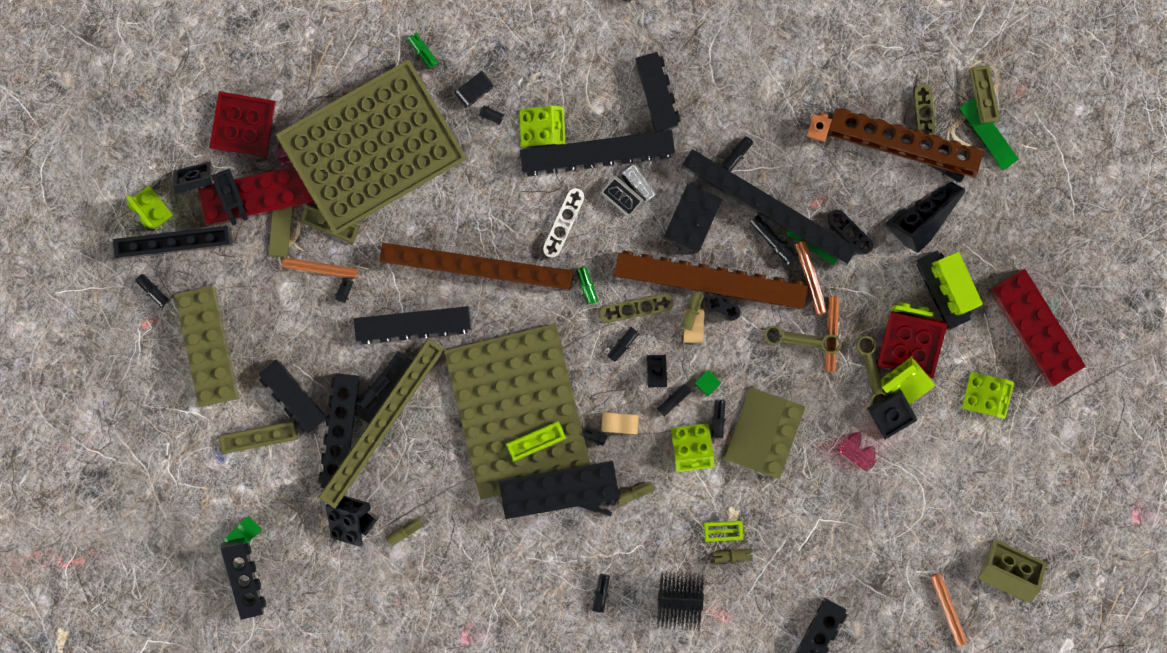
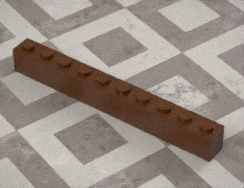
(475, 266)
(711, 281)

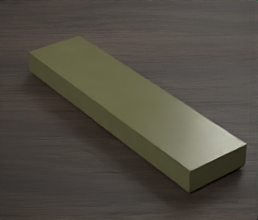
(258, 437)

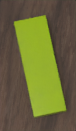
(536, 441)

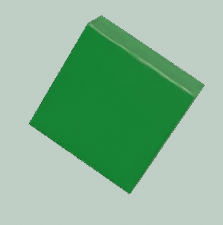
(708, 382)

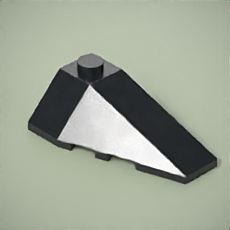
(922, 221)

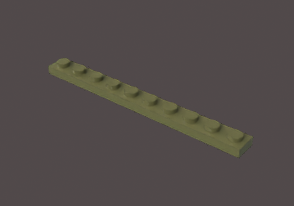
(381, 423)

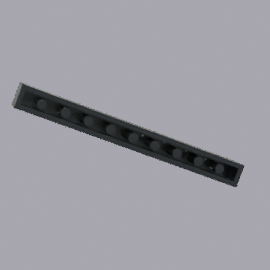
(769, 207)

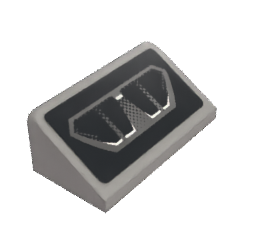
(635, 180)
(622, 196)

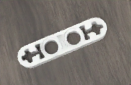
(566, 224)

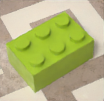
(956, 284)

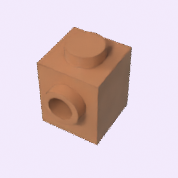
(815, 133)

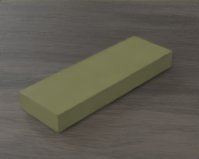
(984, 94)
(314, 218)
(280, 233)

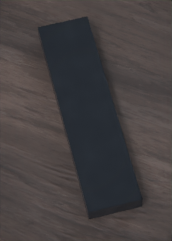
(394, 372)

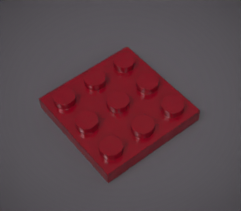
(242, 124)
(912, 337)

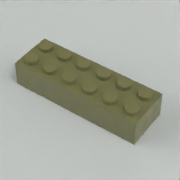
(206, 346)

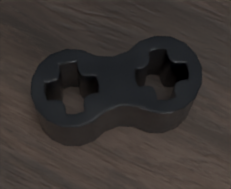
(474, 89)
(722, 307)

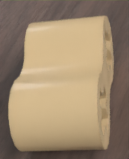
(697, 332)
(619, 423)

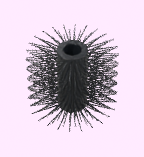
(680, 600)

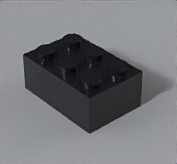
(692, 218)

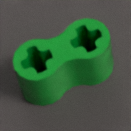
(247, 528)

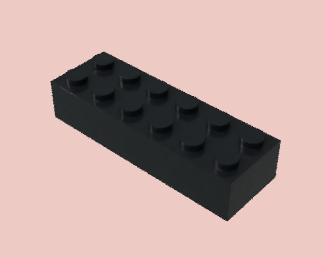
(559, 489)

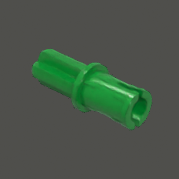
(422, 50)
(586, 285)

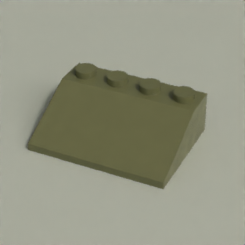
(764, 432)

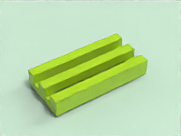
(723, 523)

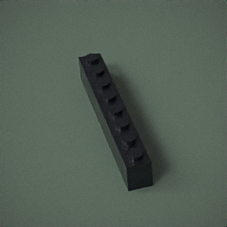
(597, 152)

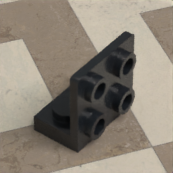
(344, 520)

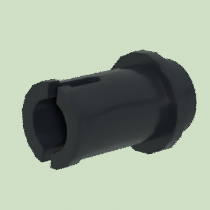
(491, 115)
(344, 290)
(595, 436)

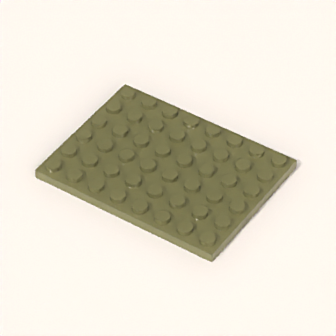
(371, 147)
(509, 391)

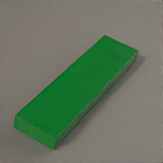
(989, 136)

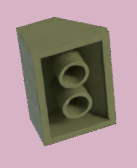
(1013, 571)

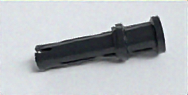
(780, 247)

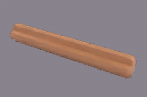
(320, 268)
(811, 277)
(832, 328)
(948, 609)

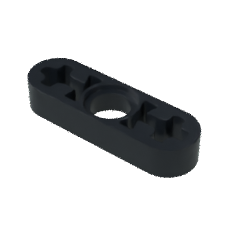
(864, 238)

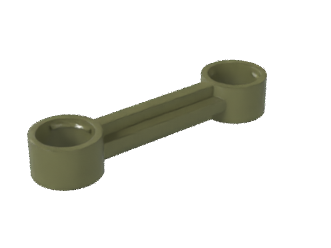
(802, 339)
(872, 370)

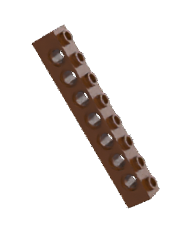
(910, 151)

